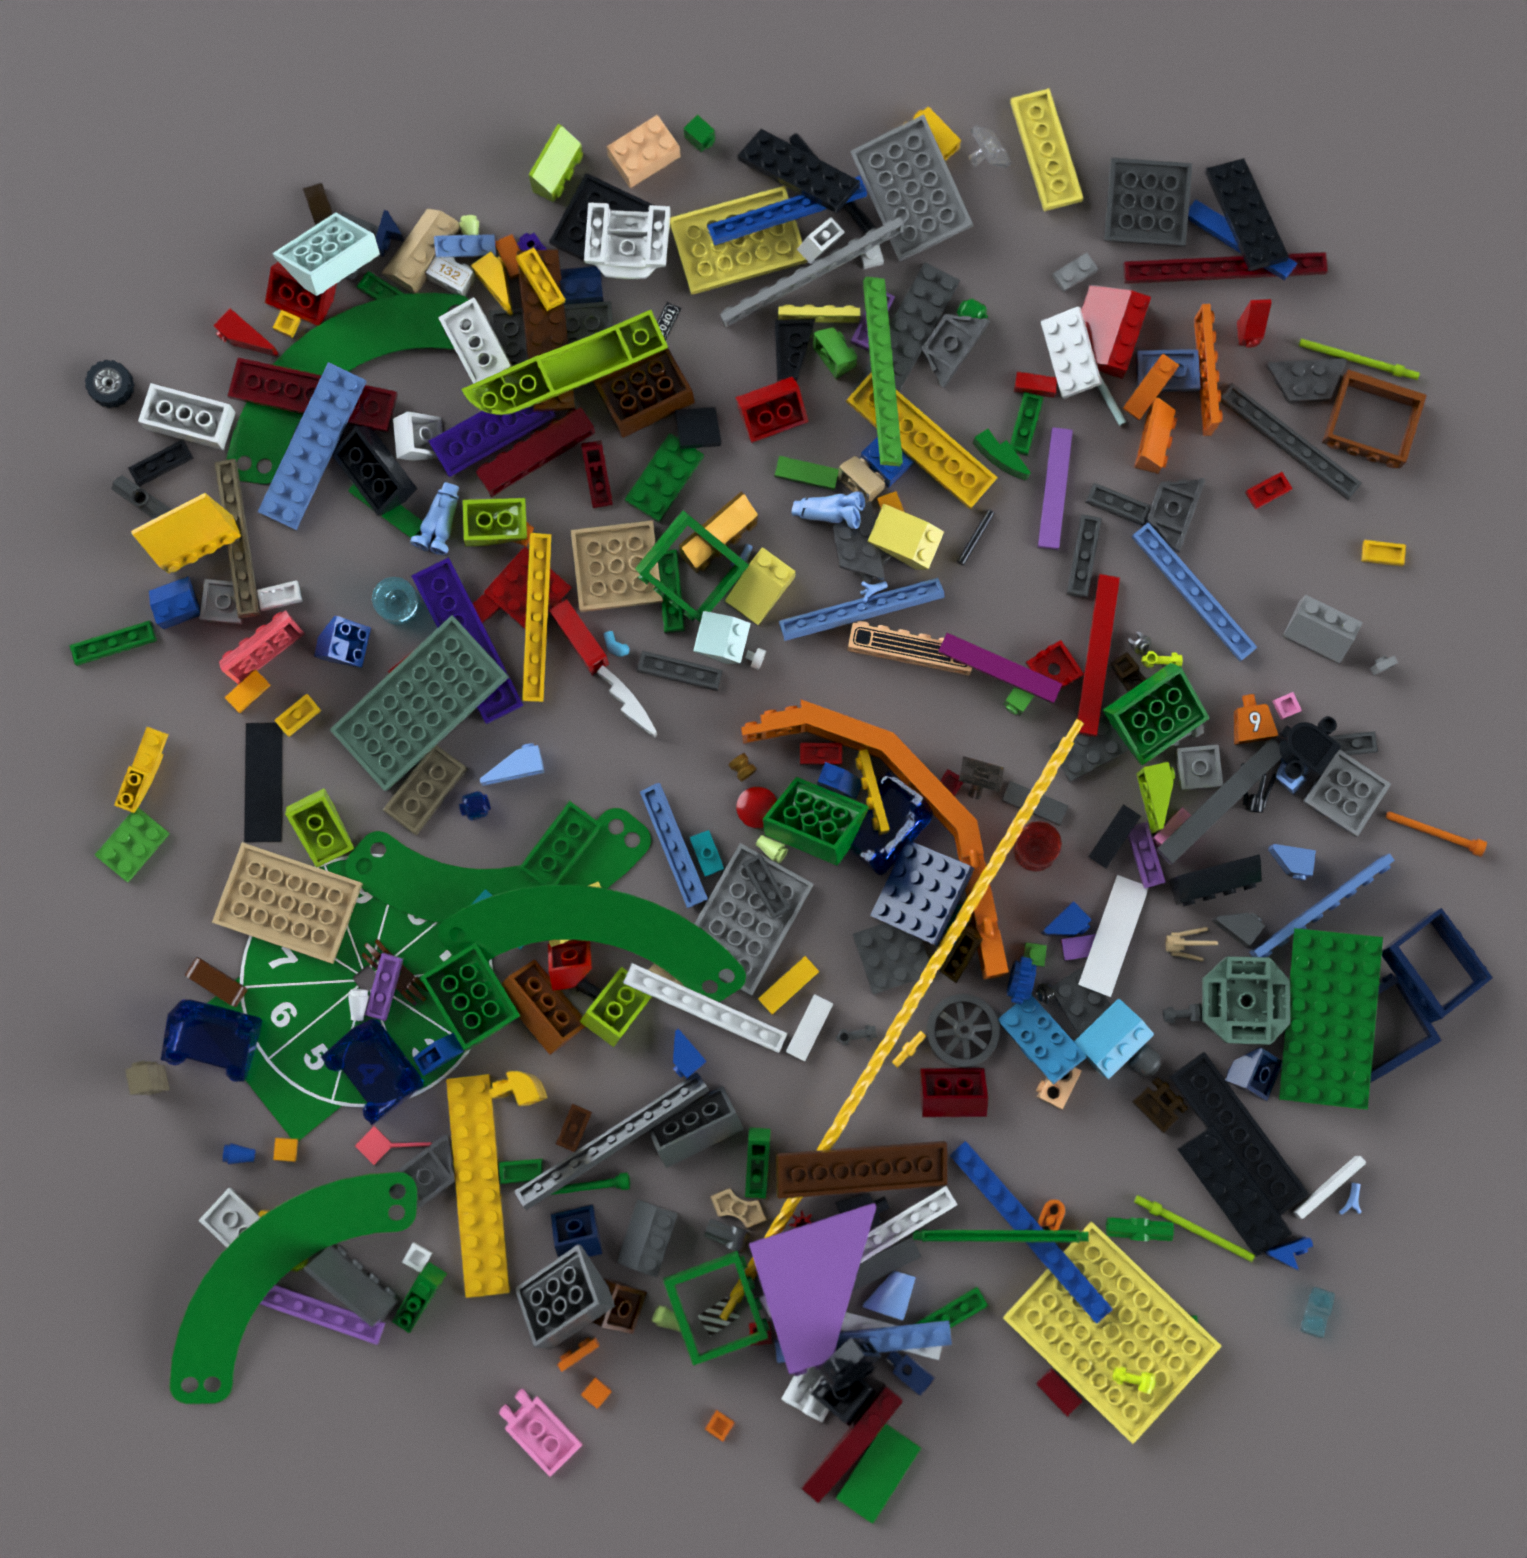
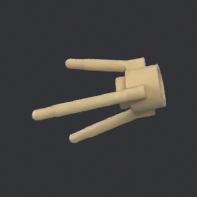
(1175, 943)

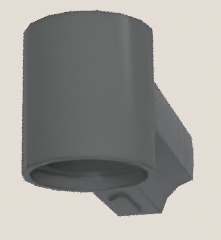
(732, 1237)

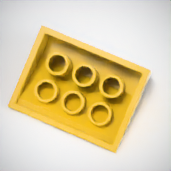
(187, 533)

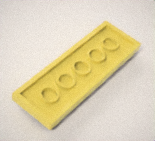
(1046, 150)

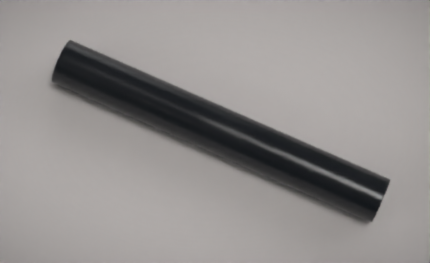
(975, 537)

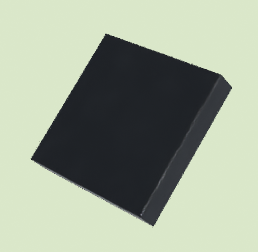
(697, 427)

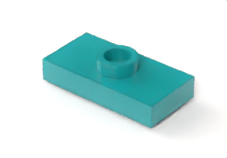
(707, 853)

